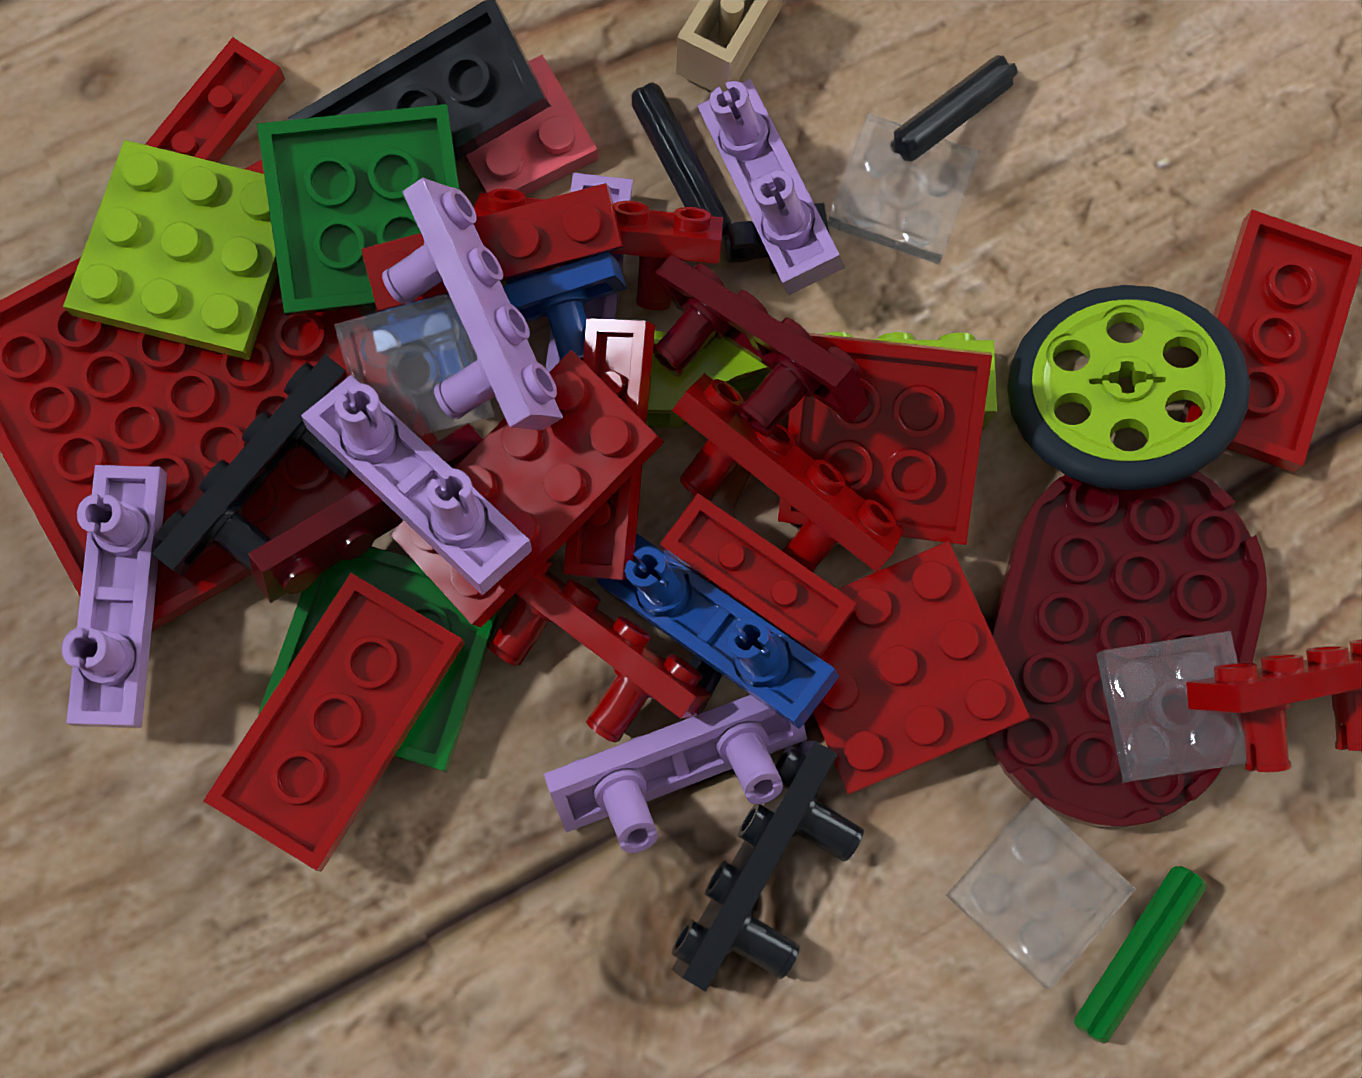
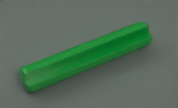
(1140, 954)

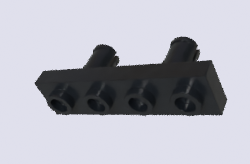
(229, 486)
(736, 886)

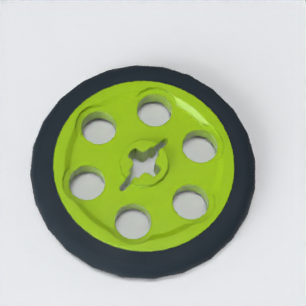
(1173, 448)

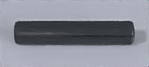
(953, 108)
(676, 152)

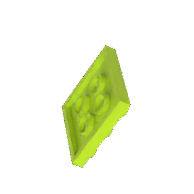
(179, 252)

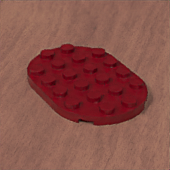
(1103, 575)

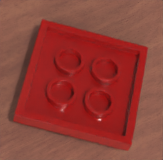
(913, 440)
(913, 672)

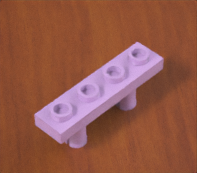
(770, 186)
(494, 326)
(417, 484)
(116, 597)
(652, 765)

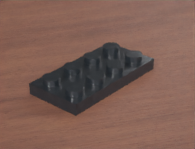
(466, 64)

